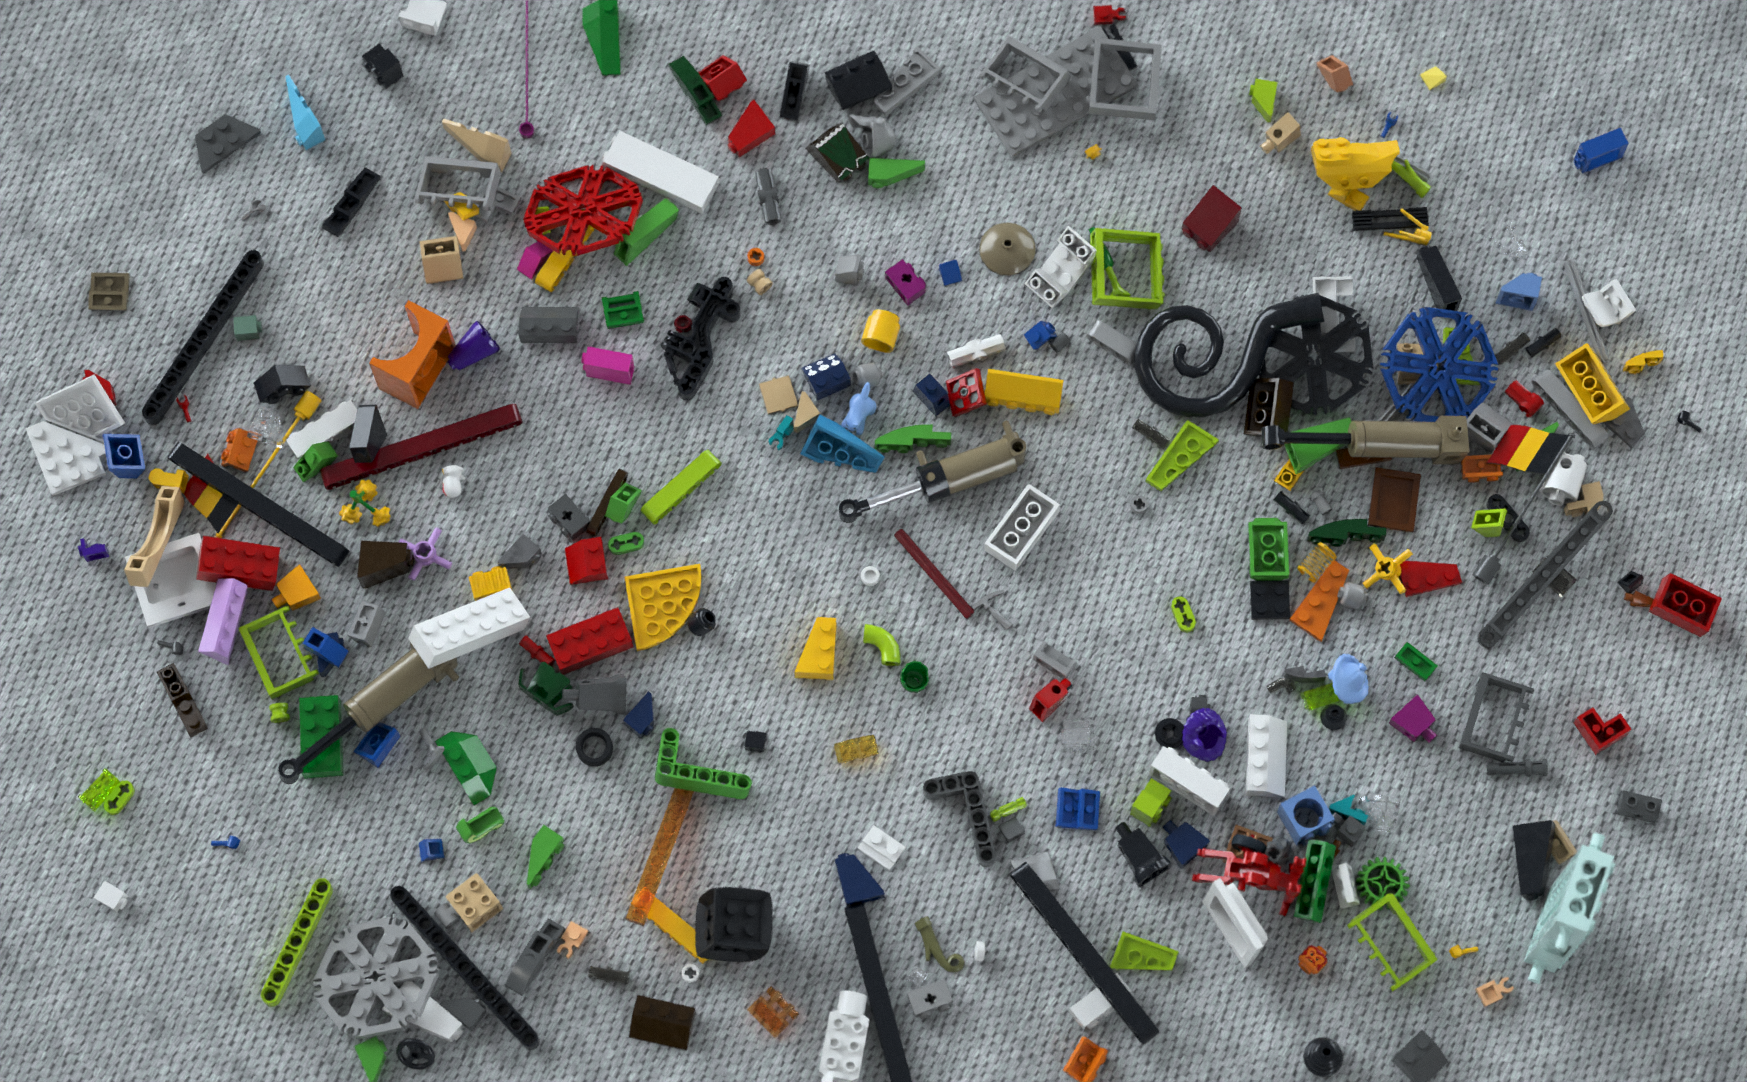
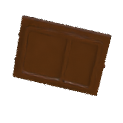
(1394, 499)

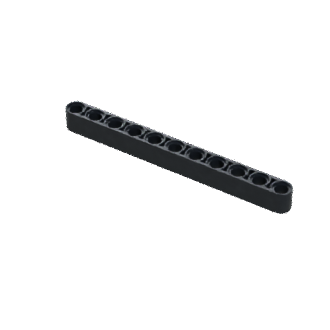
(203, 328)
(258, 504)
(1084, 953)
(459, 959)
(877, 993)

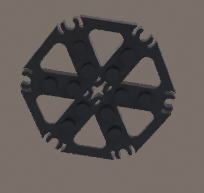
(1330, 361)

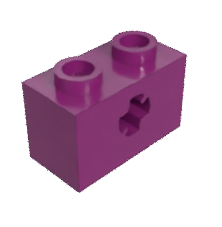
(907, 291)

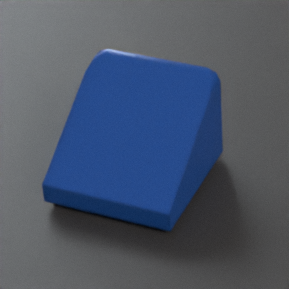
(950, 272)
(431, 849)

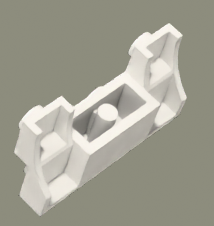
(1332, 289)

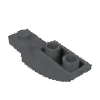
(533, 955)

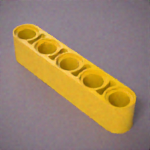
(554, 268)
(675, 926)

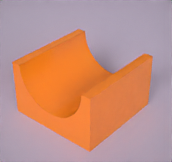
(415, 373)

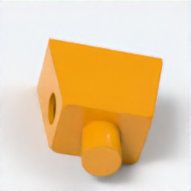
(295, 590)

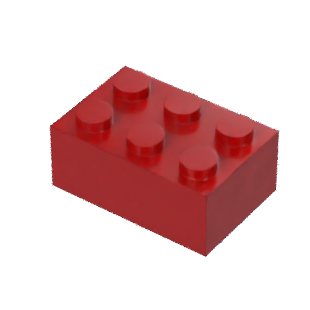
(1685, 605)

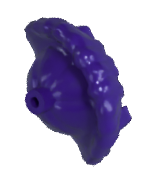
(1204, 735)

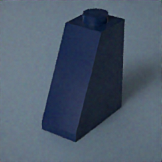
(856, 881)

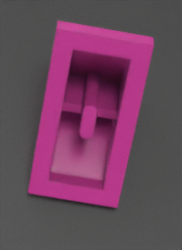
(533, 259)

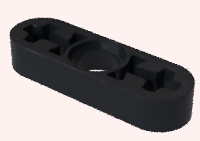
(1521, 526)

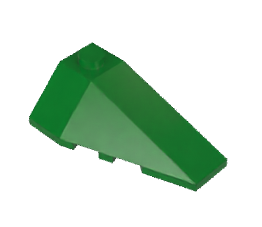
(602, 29)

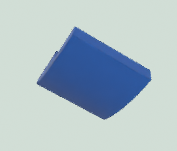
(1077, 809)

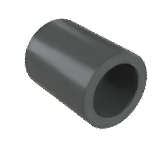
(1059, 342)

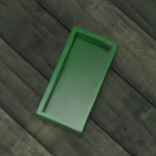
(318, 718)

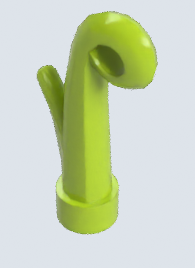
(1411, 178)

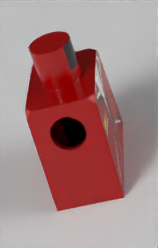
(1050, 698)

